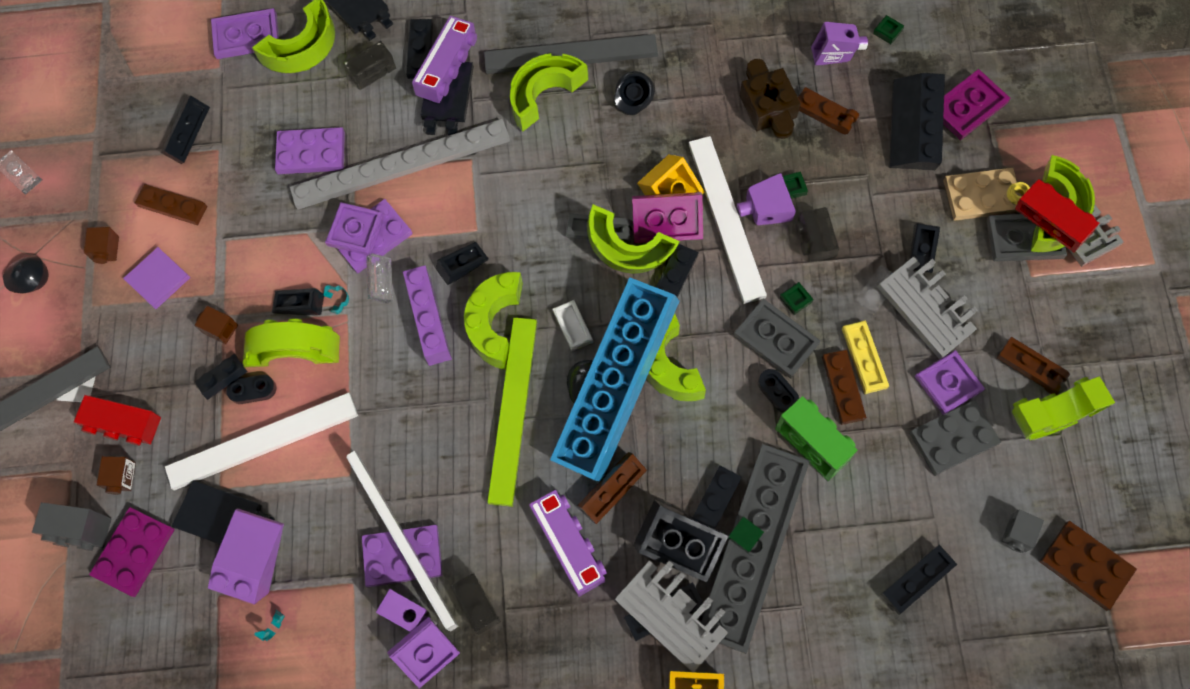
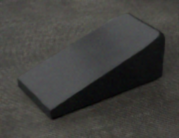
(924, 244)
(460, 262)
(298, 302)

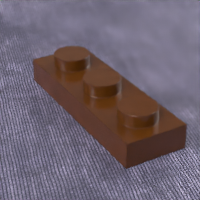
(171, 204)
(844, 387)
(612, 487)

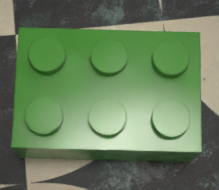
(816, 437)

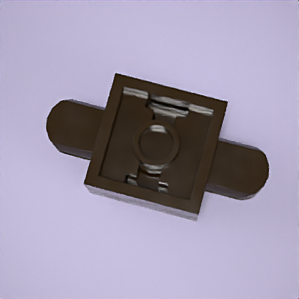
(769, 99)

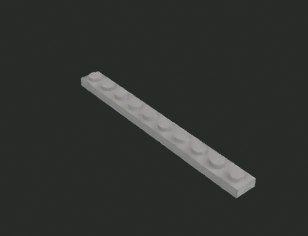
(399, 164)

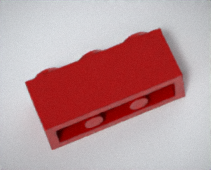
(1057, 215)
(117, 420)

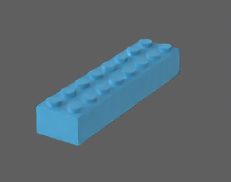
(615, 379)

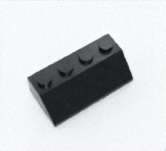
(917, 121)

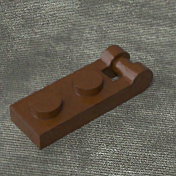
(827, 111)
(1033, 365)

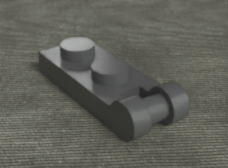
(578, 227)

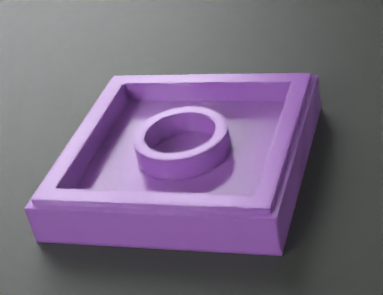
(355, 229)
(156, 278)
(949, 382)
(423, 652)

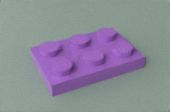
(240, 32)
(310, 150)
(390, 235)
(386, 563)

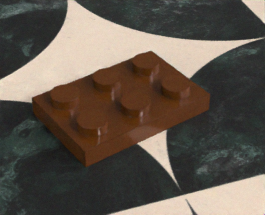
(1088, 565)

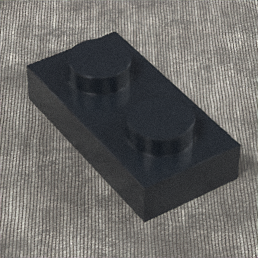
(220, 376)

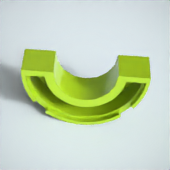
(304, 49)
(538, 75)
(1069, 183)
(621, 255)
(479, 313)
(290, 340)
(671, 380)
(1061, 411)

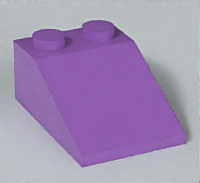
(246, 557)

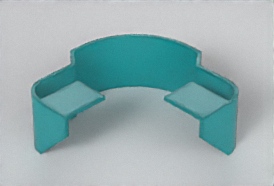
(337, 310)
(268, 634)

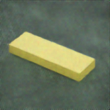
(865, 357)

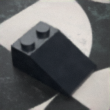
(681, 540)

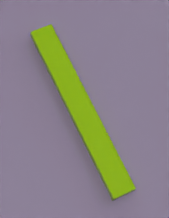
(512, 413)

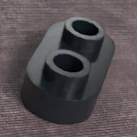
(250, 389)
(779, 391)

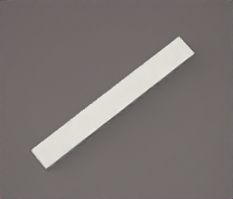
(727, 220)
(261, 441)
(402, 542)

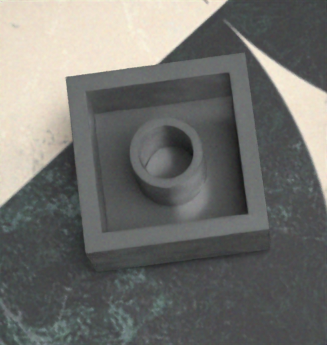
(71, 526)

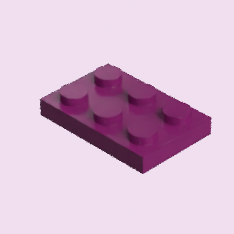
(972, 104)
(670, 214)
(132, 552)

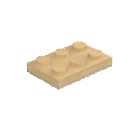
(980, 193)

